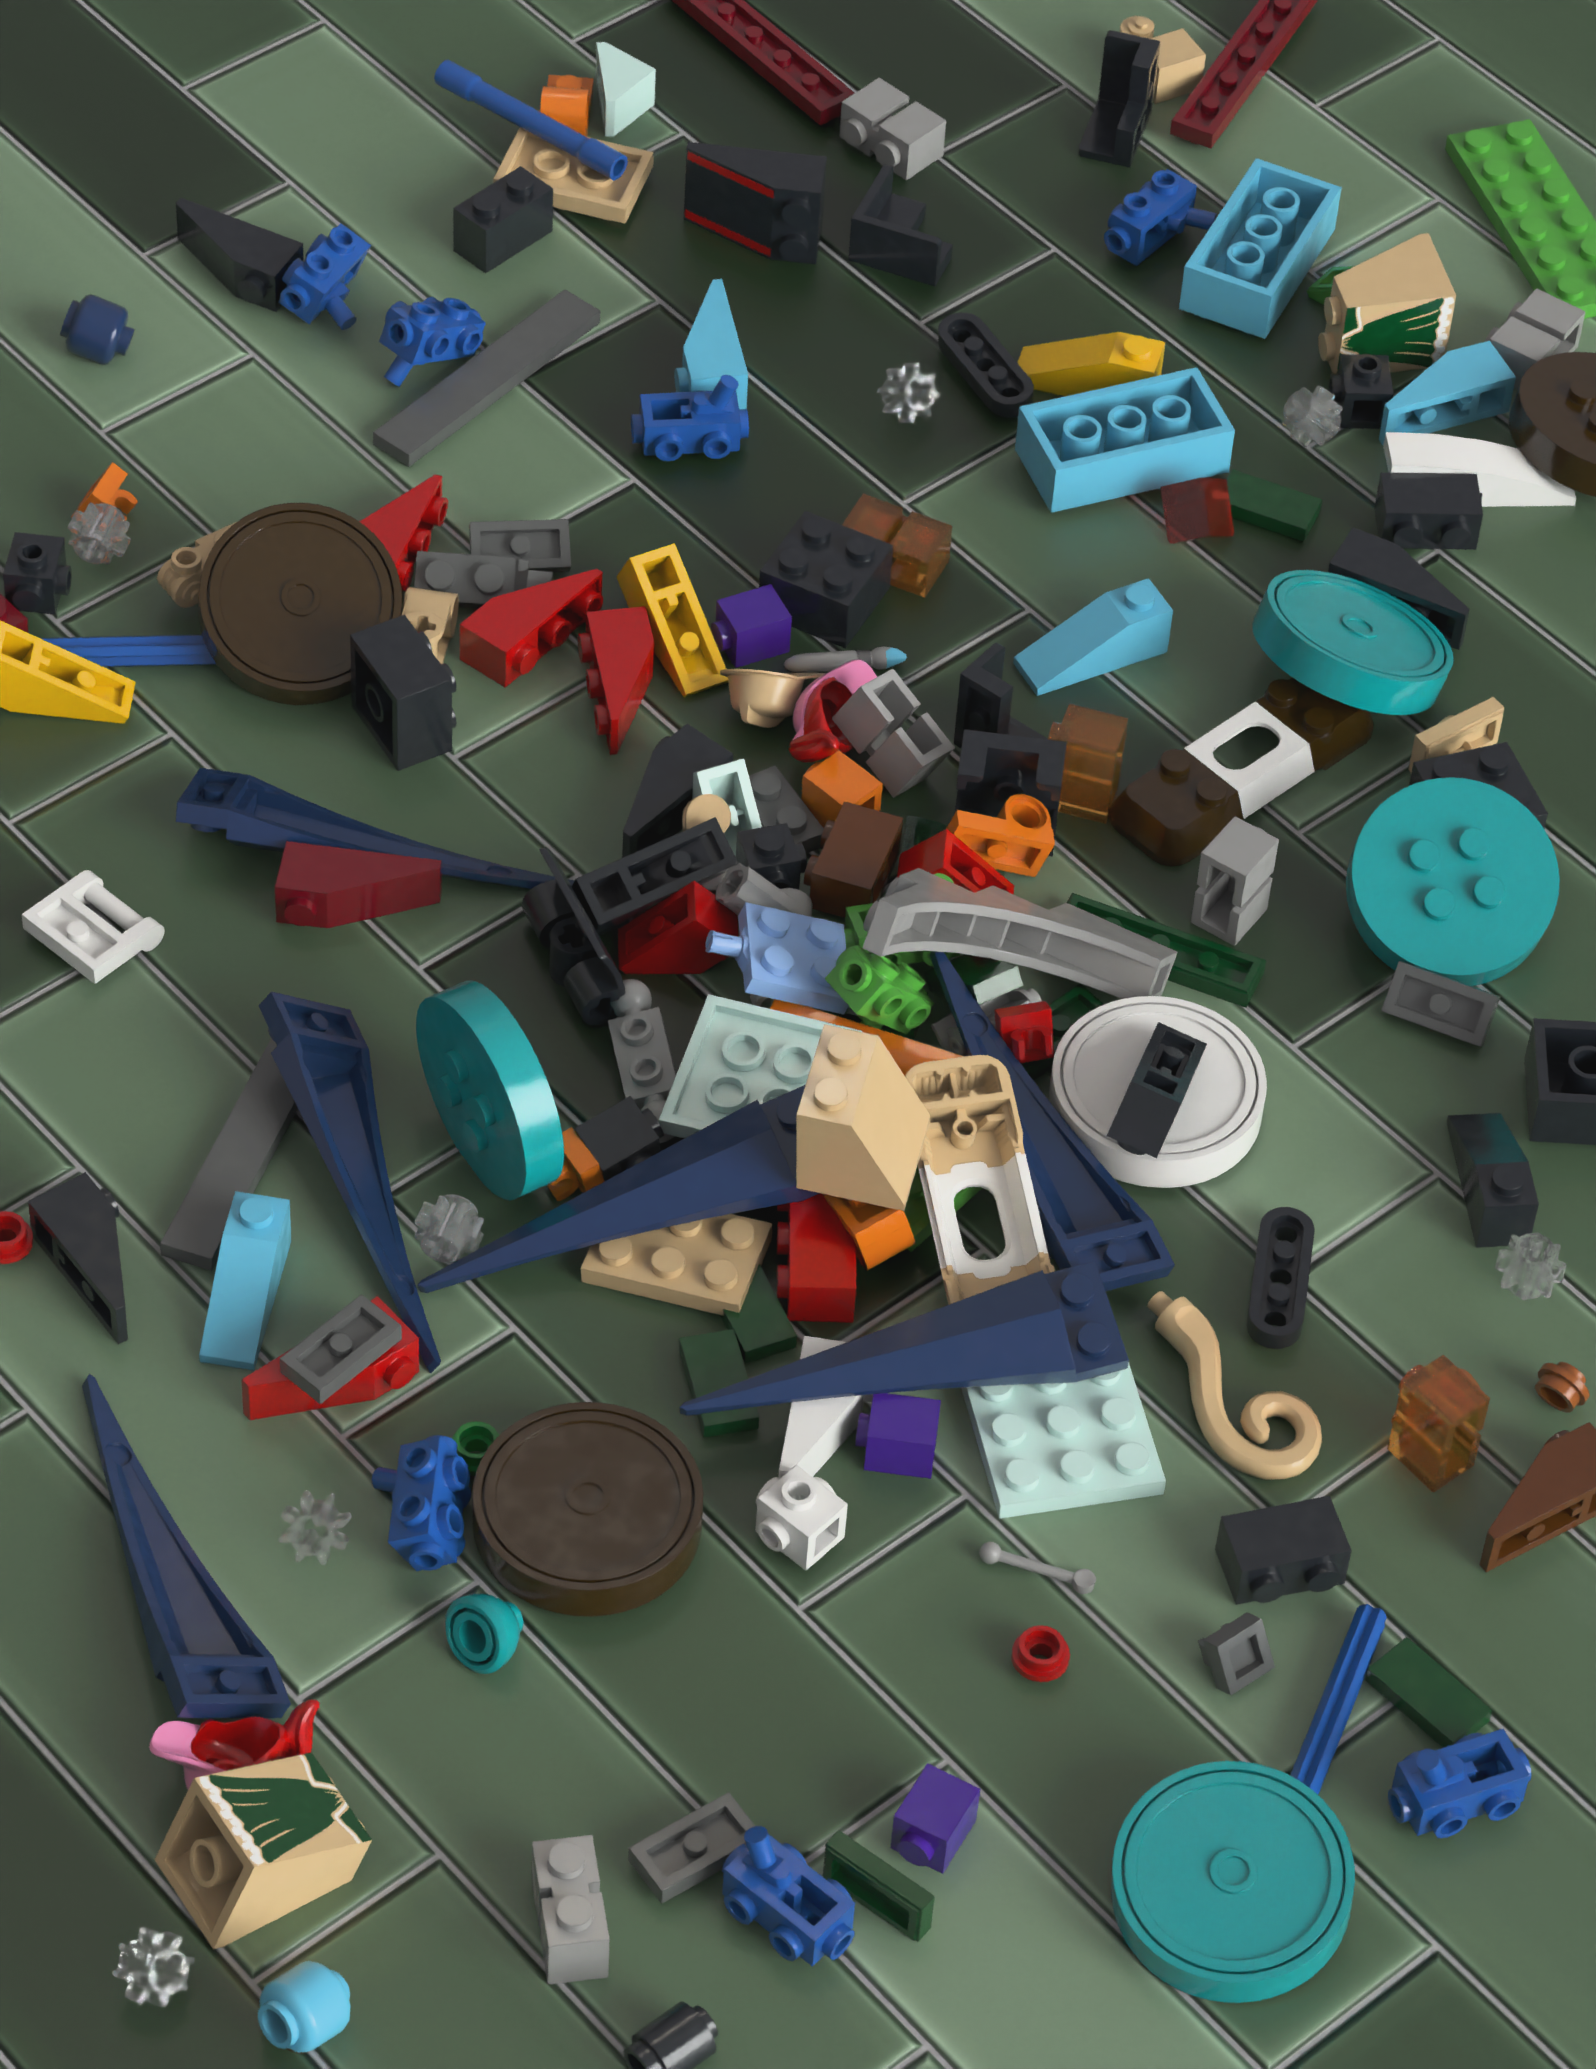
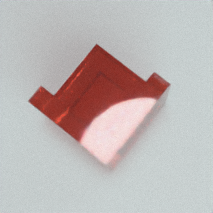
(1197, 510)

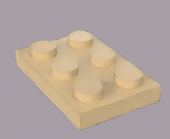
(575, 184)
(686, 1264)

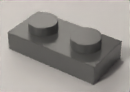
(537, 541)
(780, 804)
(1440, 1003)
(340, 1349)
(690, 1847)

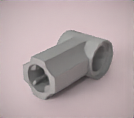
(745, 885)

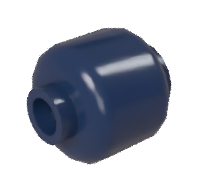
(96, 329)

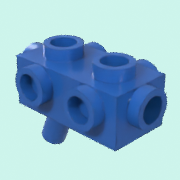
(1154, 216)
(323, 277)
(429, 334)
(691, 422)
(427, 1502)
(1459, 1783)
(787, 1898)

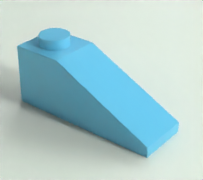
(712, 348)
(1452, 392)
(1099, 638)
(246, 1279)

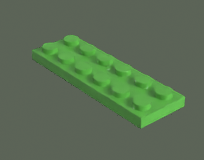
(1531, 208)

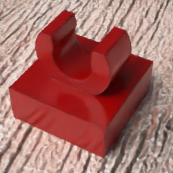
(1027, 1030)

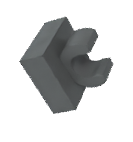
(1237, 1653)

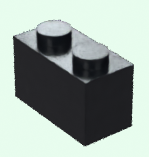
(503, 219)
(1429, 510)
(1283, 1550)

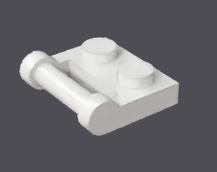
(84, 937)

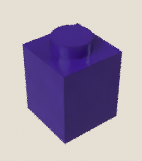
(752, 626)
(899, 1434)
(934, 1819)

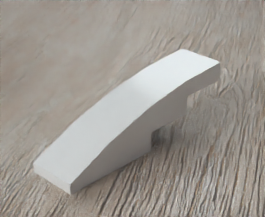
(1501, 470)

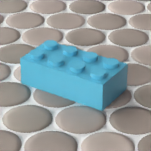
(1259, 248)
(1124, 439)

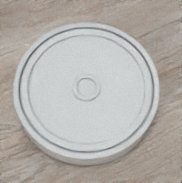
(1218, 1111)

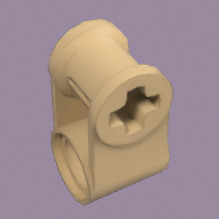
(434, 615)

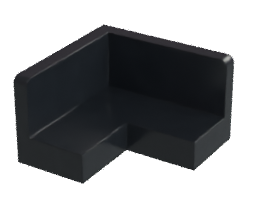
(1123, 99)
(887, 235)
(987, 699)

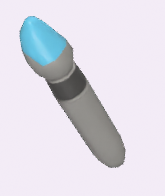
(878, 658)

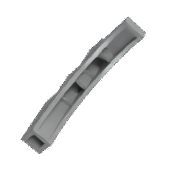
(1065, 941)

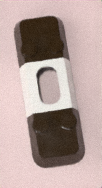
(1192, 797)

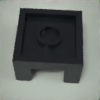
(1006, 765)

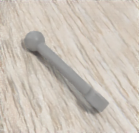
(1082, 1580)

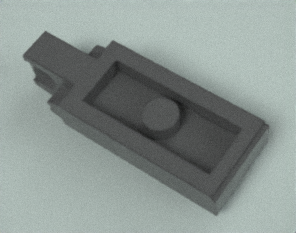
(475, 576)

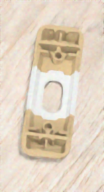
(977, 1143)

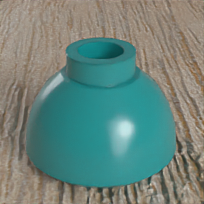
(483, 1631)

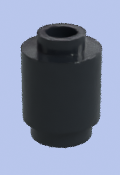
(674, 2040)

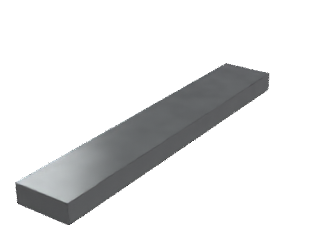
(486, 378)
(232, 1165)

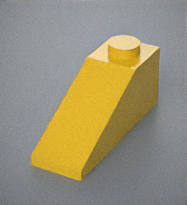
(1091, 362)
(675, 617)
(57, 683)

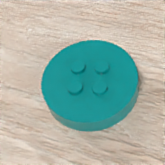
(1352, 642)
(1453, 880)
(490, 1089)
(1232, 1881)

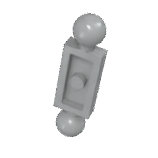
(642, 1049)

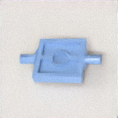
(785, 955)

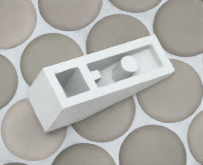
(818, 1425)

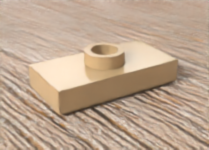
(1465, 731)

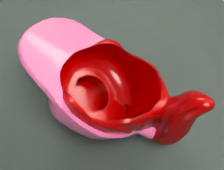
(818, 703)
(234, 1744)

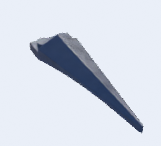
(268, 817)
(333, 1088)
(716, 1172)
(1077, 1199)
(1015, 1334)
(191, 1628)

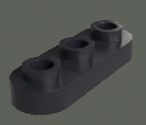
(985, 364)
(1283, 1263)

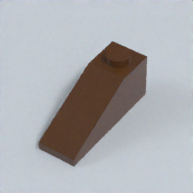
(1549, 1499)

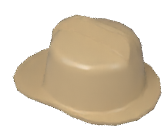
(764, 696)

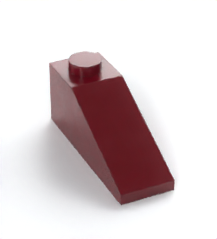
(346, 886)

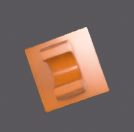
(107, 491)
(578, 1170)

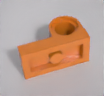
(568, 101)
(1013, 840)
(873, 1228)

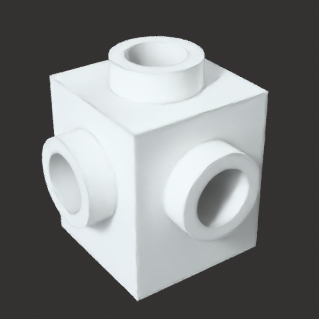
(800, 1516)

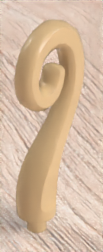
(1196, 1341)

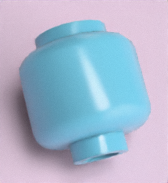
(304, 2007)

